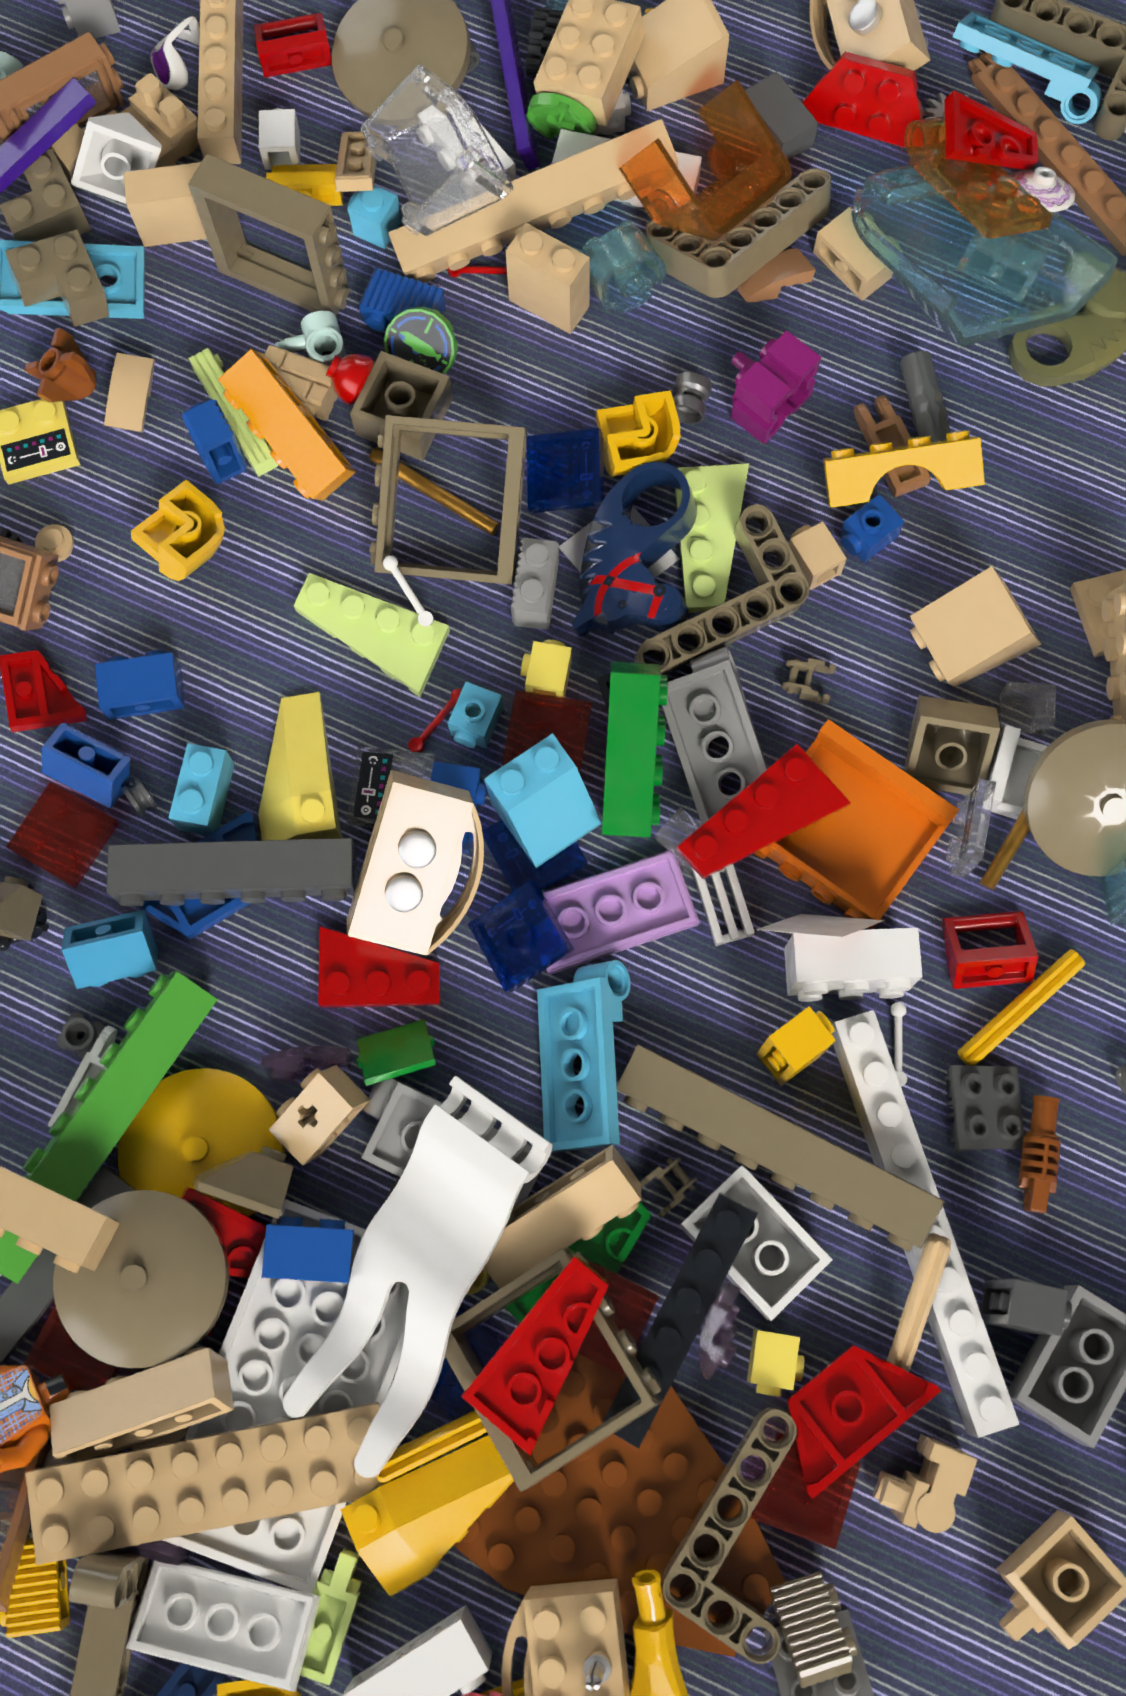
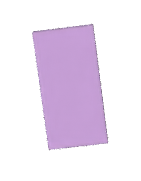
(621, 908)

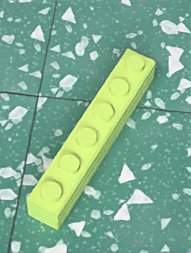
(257, 451)

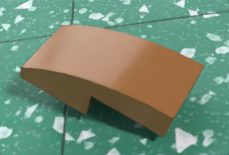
(785, 269)

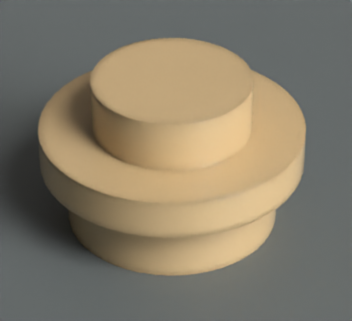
(55, 540)

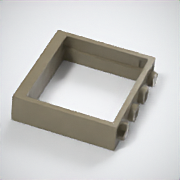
(224, 189)
(387, 479)
(467, 1366)

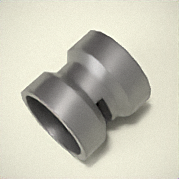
(691, 393)

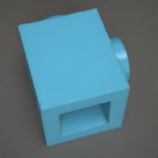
(374, 215)
(475, 716)

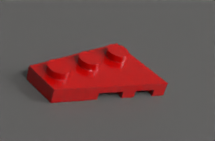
(986, 136)
(373, 975)
(239, 1233)

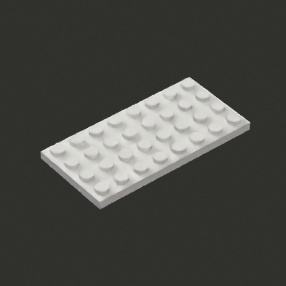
(266, 1349)

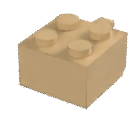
(1060, 1583)

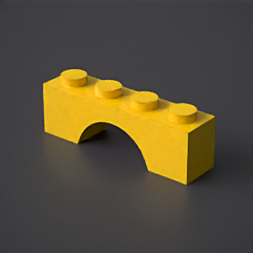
(952, 461)

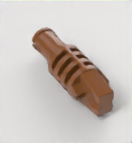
(1040, 1155)

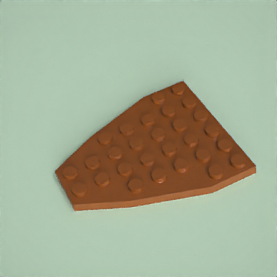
(619, 1511)

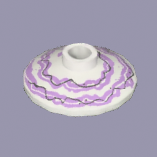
(1047, 187)

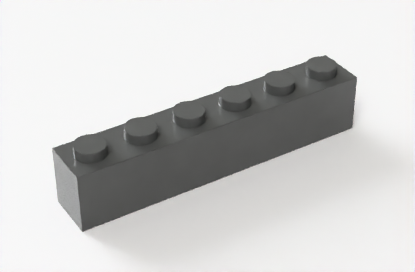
(231, 871)

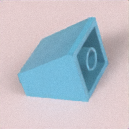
(542, 800)

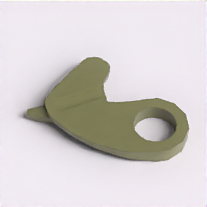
(1090, 337)

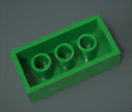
(631, 754)

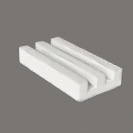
(739, 901)

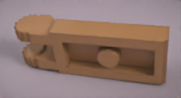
(891, 429)

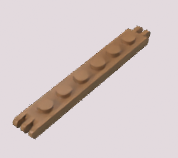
(1056, 146)

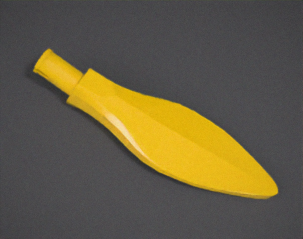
(656, 1659)

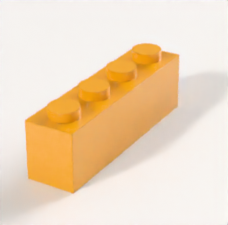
(286, 425)

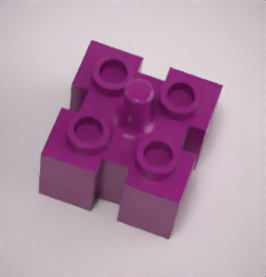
(774, 386)

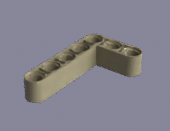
(1080, 35)
(725, 264)
(734, 611)
(726, 1531)
(113, 1590)

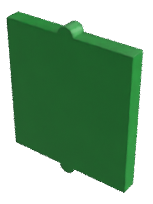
(395, 1052)

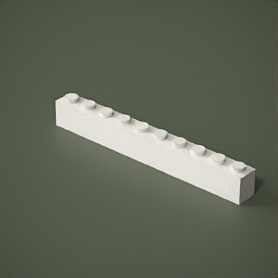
(897, 1149)

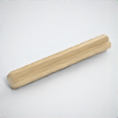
(919, 1301)

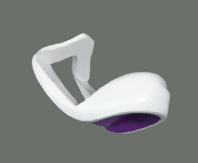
(165, 59)

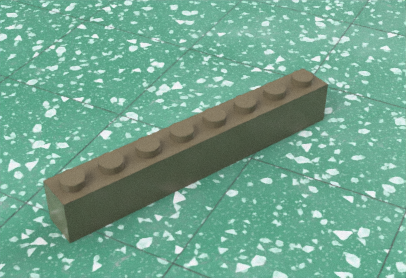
(781, 1146)

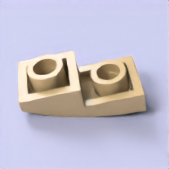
(129, 392)

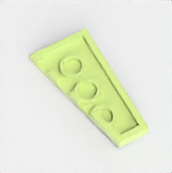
(711, 542)
(374, 630)

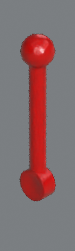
(477, 270)
(417, 743)

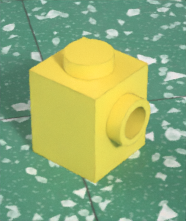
(547, 668)
(774, 1362)

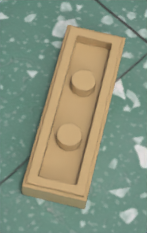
(355, 164)

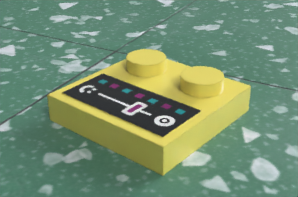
(35, 440)

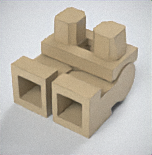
(164, 119)
(931, 1495)

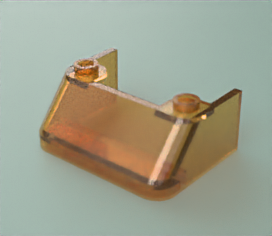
(743, 159)

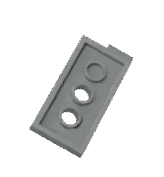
(708, 707)
(401, 1118)

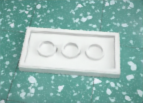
(224, 1623)

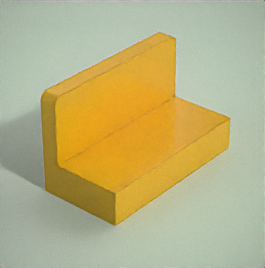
(310, 179)

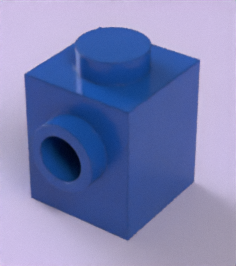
(871, 529)

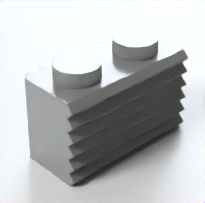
(535, 583)

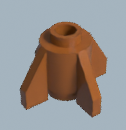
(63, 371)

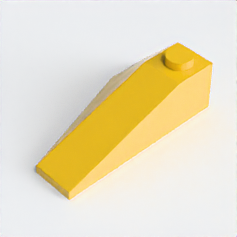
(421, 1515)

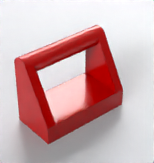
(292, 52)
(992, 964)

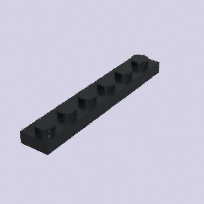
(686, 1307)

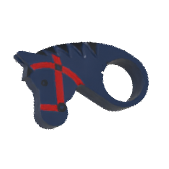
(617, 555)

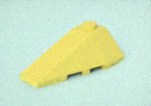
(299, 782)

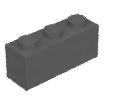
(1025, 1307)

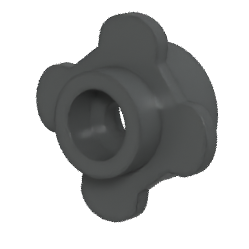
(69, 1035)

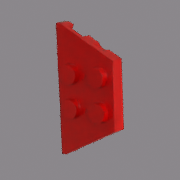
(866, 98)
(850, 1412)

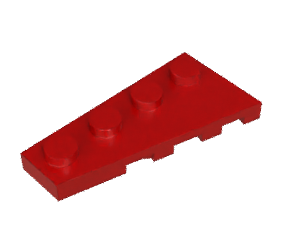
(773, 806)
(532, 1364)

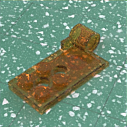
(979, 191)

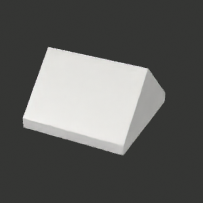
(112, 147)

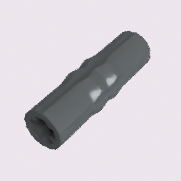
(925, 396)

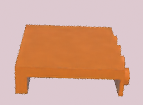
(874, 844)

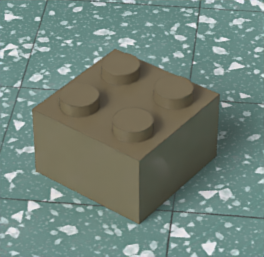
(402, 390)

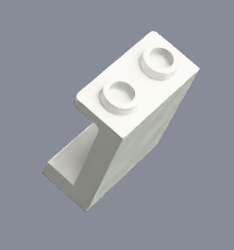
(1010, 770)

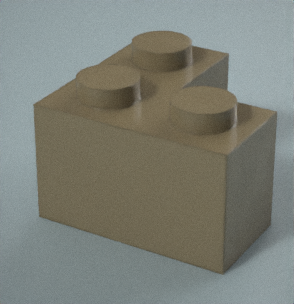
(50, 205)
(58, 269)

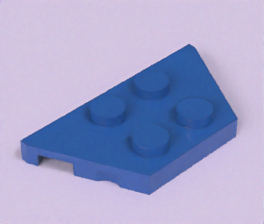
(195, 917)

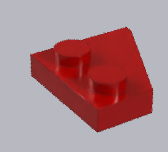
(35, 694)

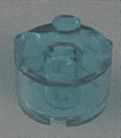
(623, 267)

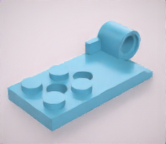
(1067, 73)
(123, 298)
(576, 1022)

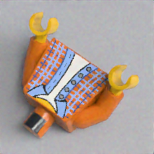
(26, 1413)

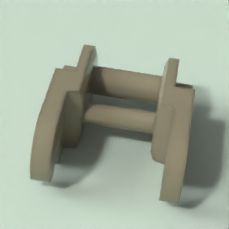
(805, 690)
(677, 1196)

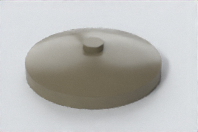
(388, 39)
(1080, 798)
(153, 1287)

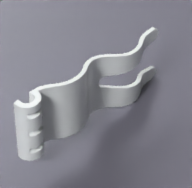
(436, 1241)

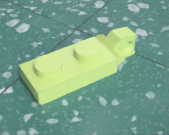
(333, 1618)

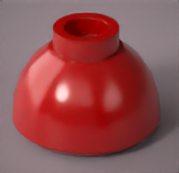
(349, 375)

